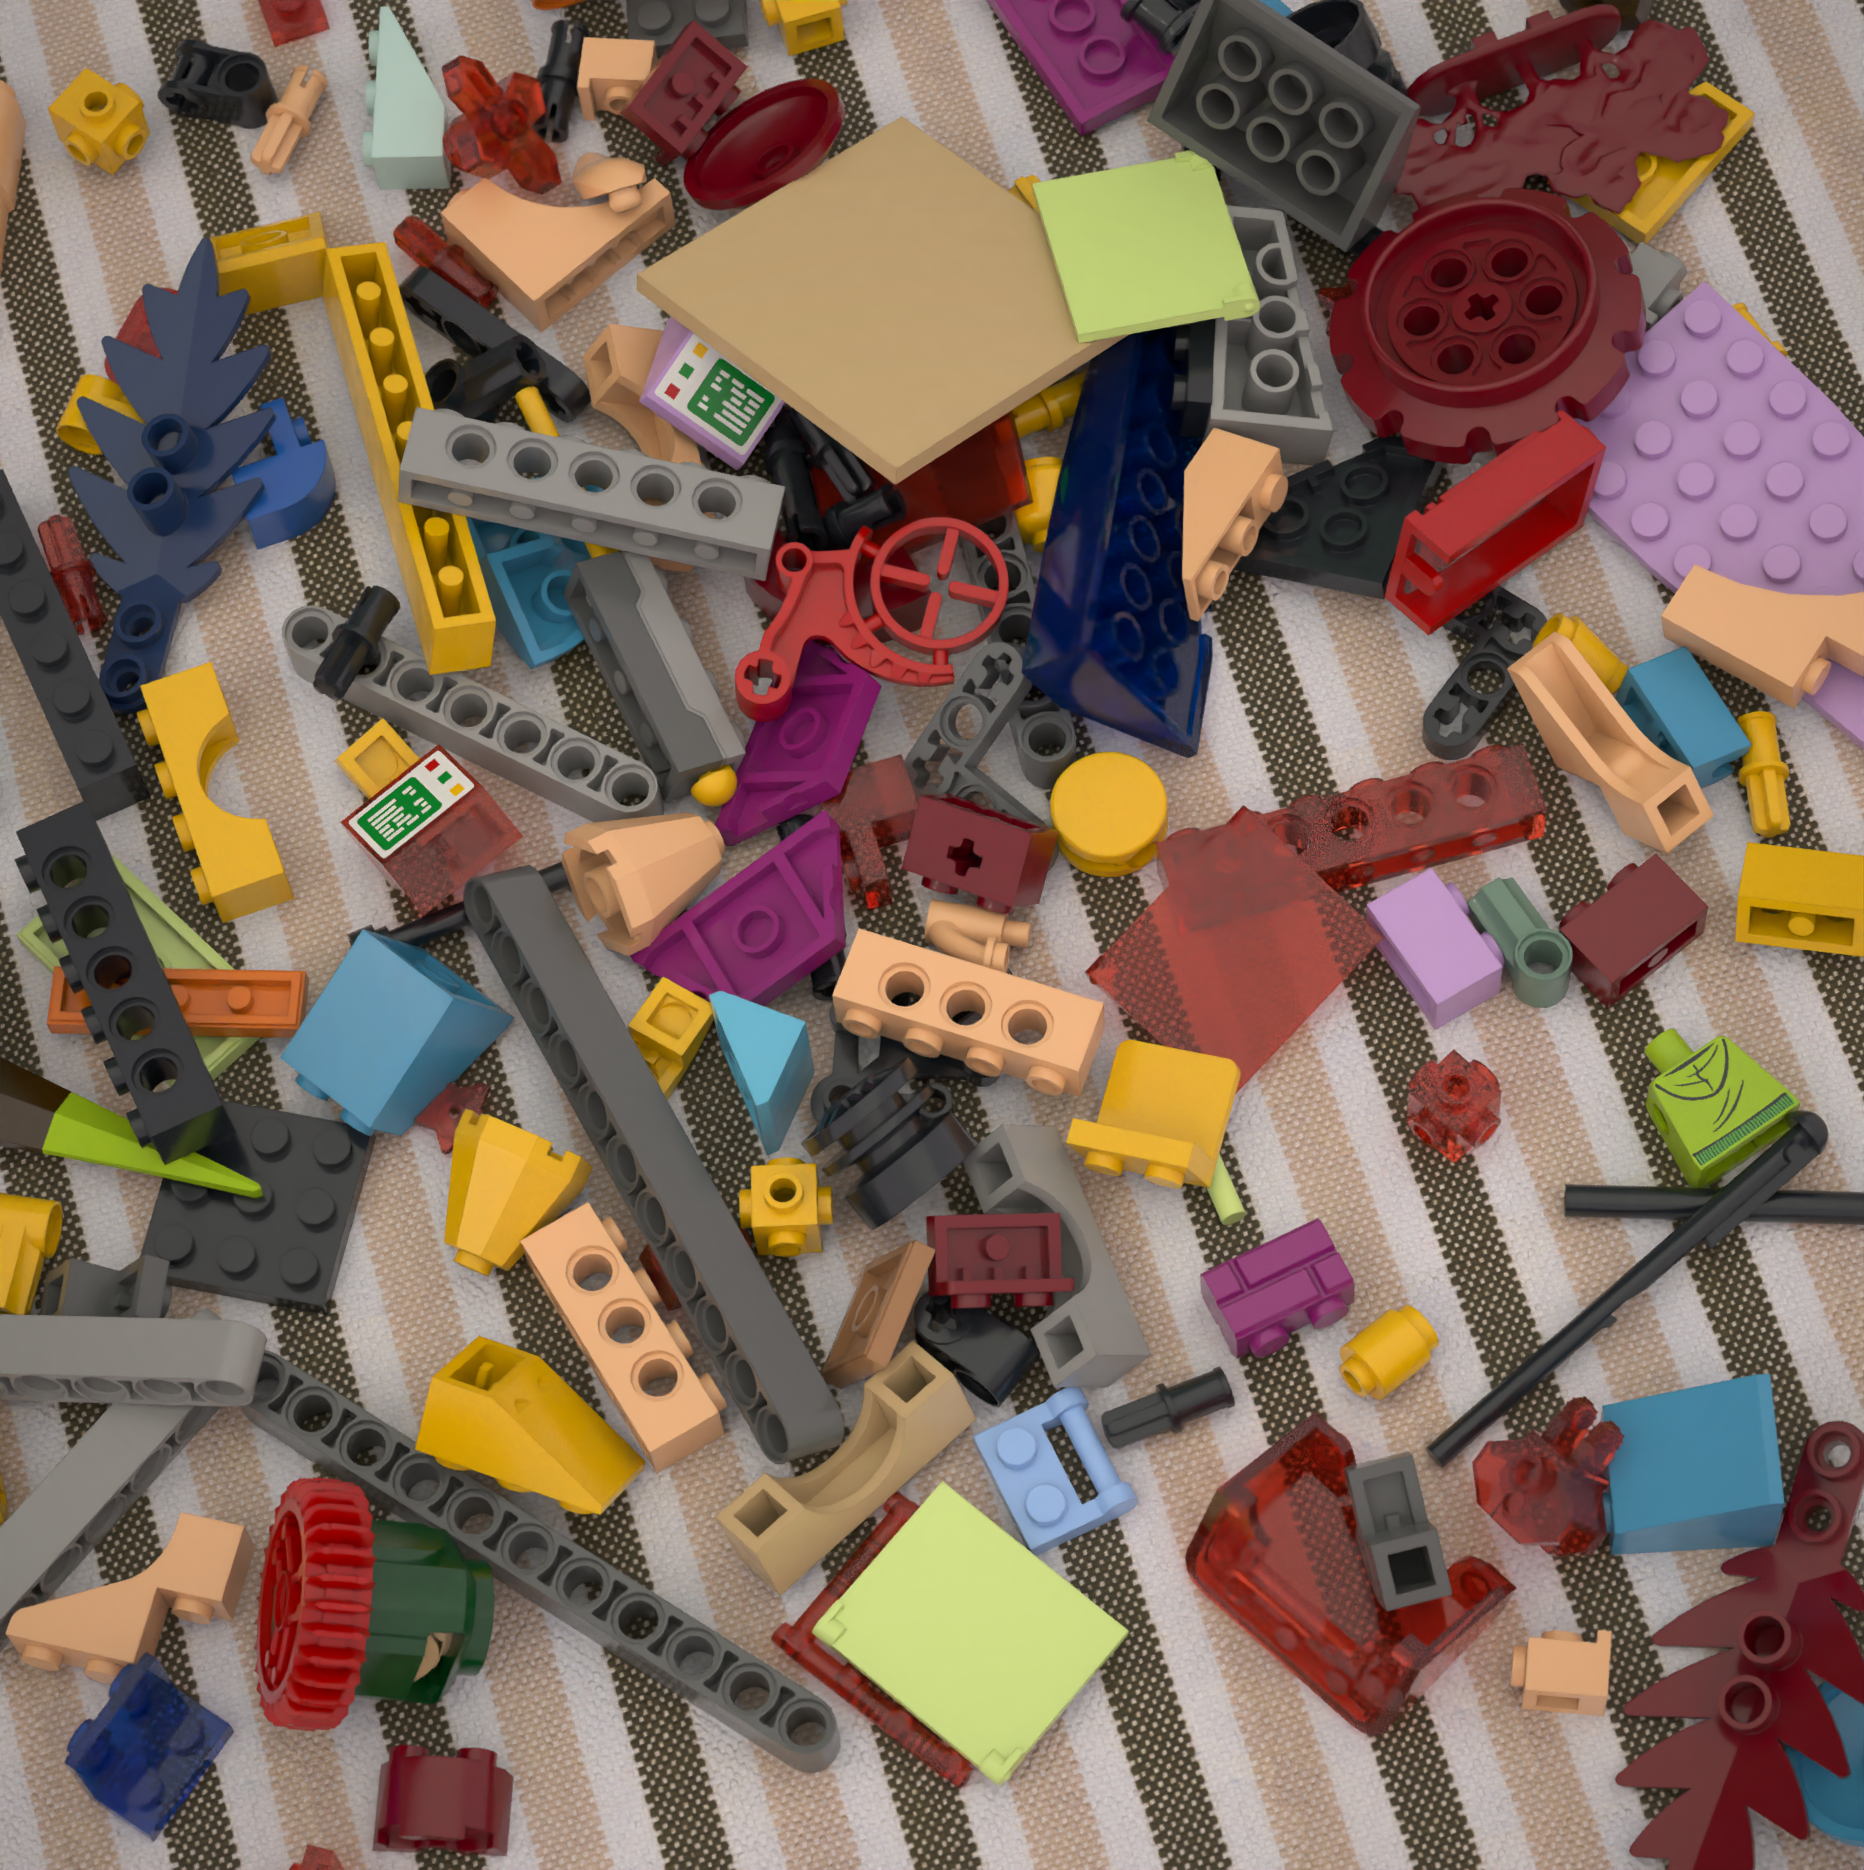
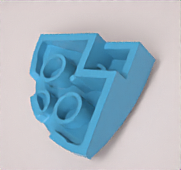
(527, 584)

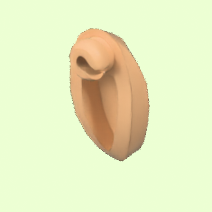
(613, 176)

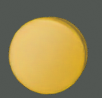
(1109, 814)

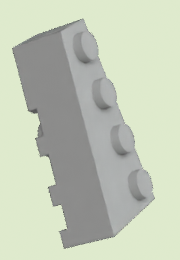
(1265, 362)

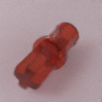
(444, 260)
(71, 573)

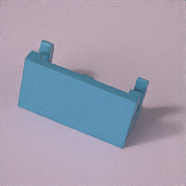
(1683, 715)

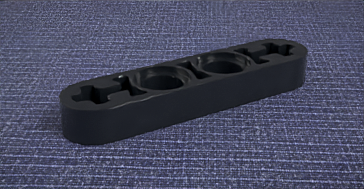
(479, 331)

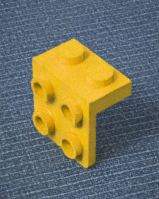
(1160, 1115)

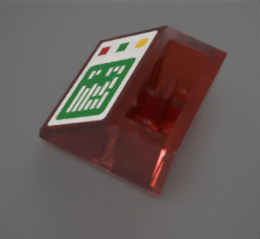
(431, 831)

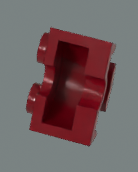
(443, 1802)

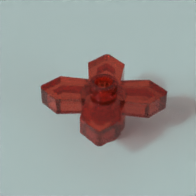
(497, 126)

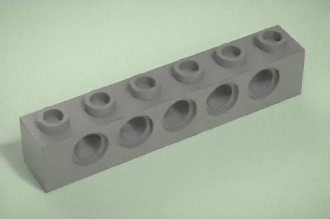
(610, 518)

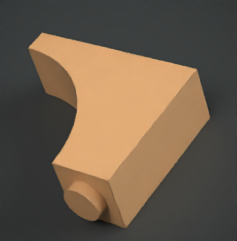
(551, 254)

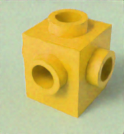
(805, 22)
(100, 121)
(786, 1207)

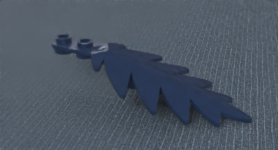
(171, 467)

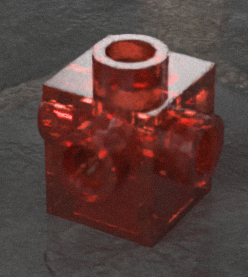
(1458, 1122)

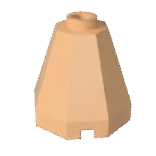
(640, 873)

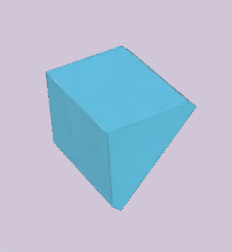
(767, 1060)

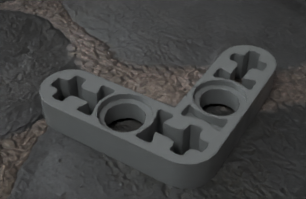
(961, 772)

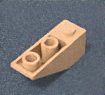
(1226, 501)

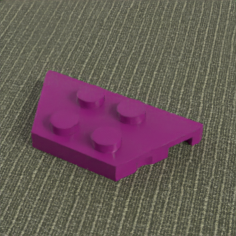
(805, 751)
(762, 924)

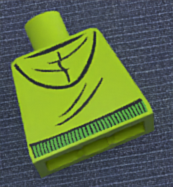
(1713, 1105)

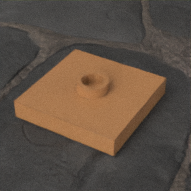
(877, 1314)

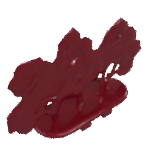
(1571, 131)

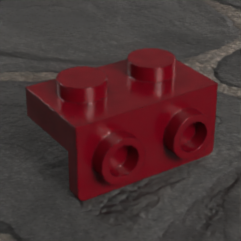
(996, 1256)

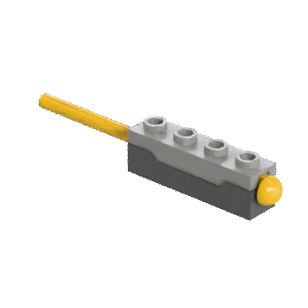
(650, 663)

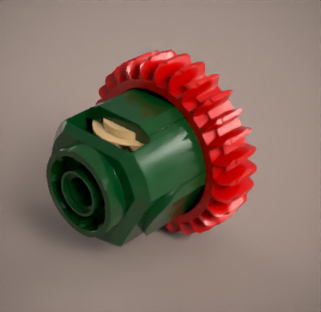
(362, 1608)

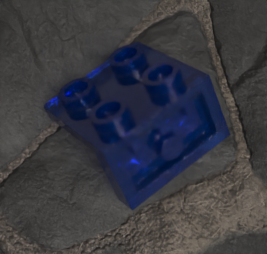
(145, 1747)

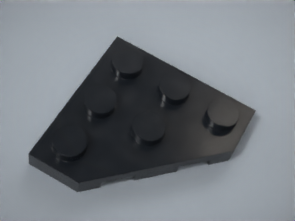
(1344, 520)

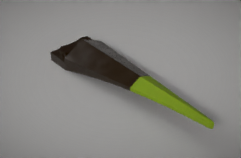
(60, 1123)

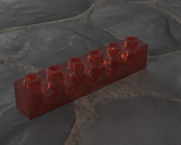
(1389, 847)

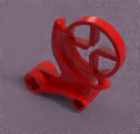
(824, 607)

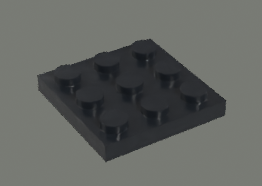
(272, 1246)

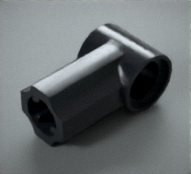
(486, 380)

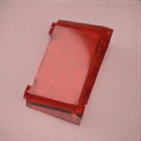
(1291, 1572)

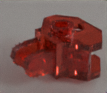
(1551, 1481)

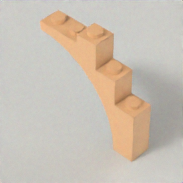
(1766, 635)

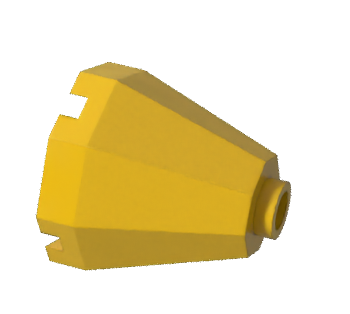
(504, 1190)

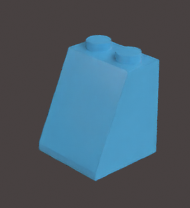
(391, 1034)
(1695, 1469)

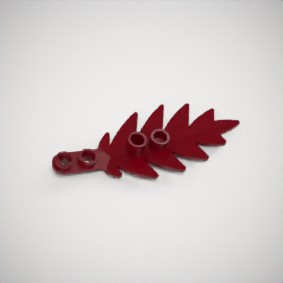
(1762, 1682)

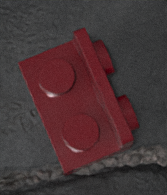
(683, 92)

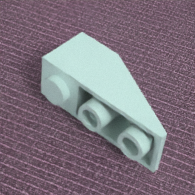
(407, 115)

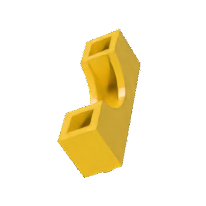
(236, 853)

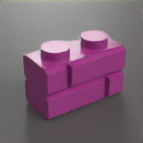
(1278, 1290)

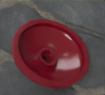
(765, 145)

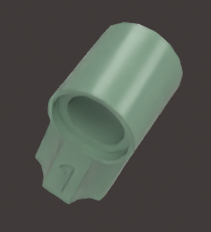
(1523, 940)

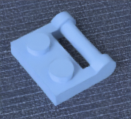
(1035, 1482)

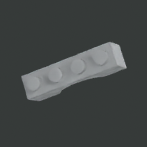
(1090, 1331)

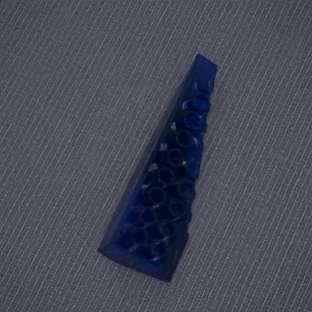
(1110, 594)

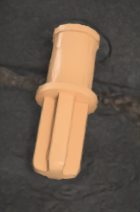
(288, 120)

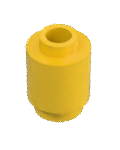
(1387, 1352)

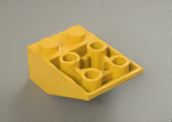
(524, 1427)

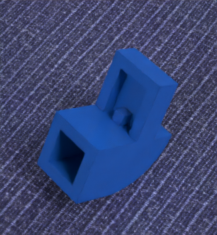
(296, 481)

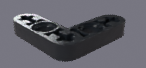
(1490, 652)

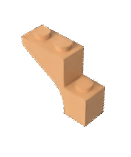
(1598, 741)
(119, 1622)

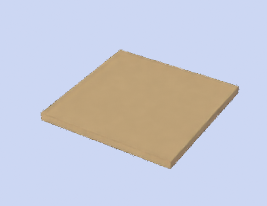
(883, 299)

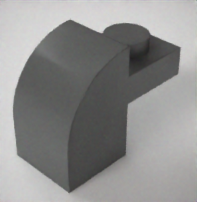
(99, 1291)
(1394, 1532)

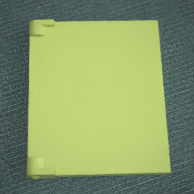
(1145, 247)
(970, 1633)

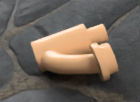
(974, 933)

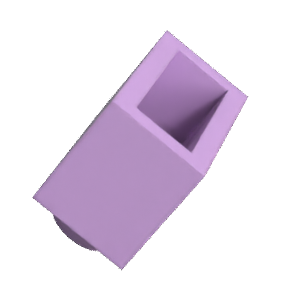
(1436, 947)

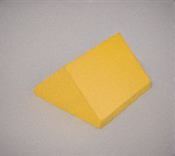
(274, 262)

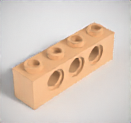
(947, 985)
(662, 1425)

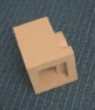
(612, 73)
(1563, 1672)

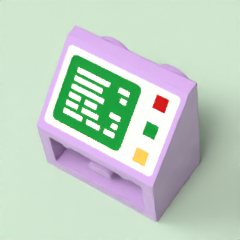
(708, 396)

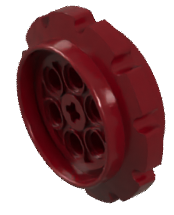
(1487, 323)

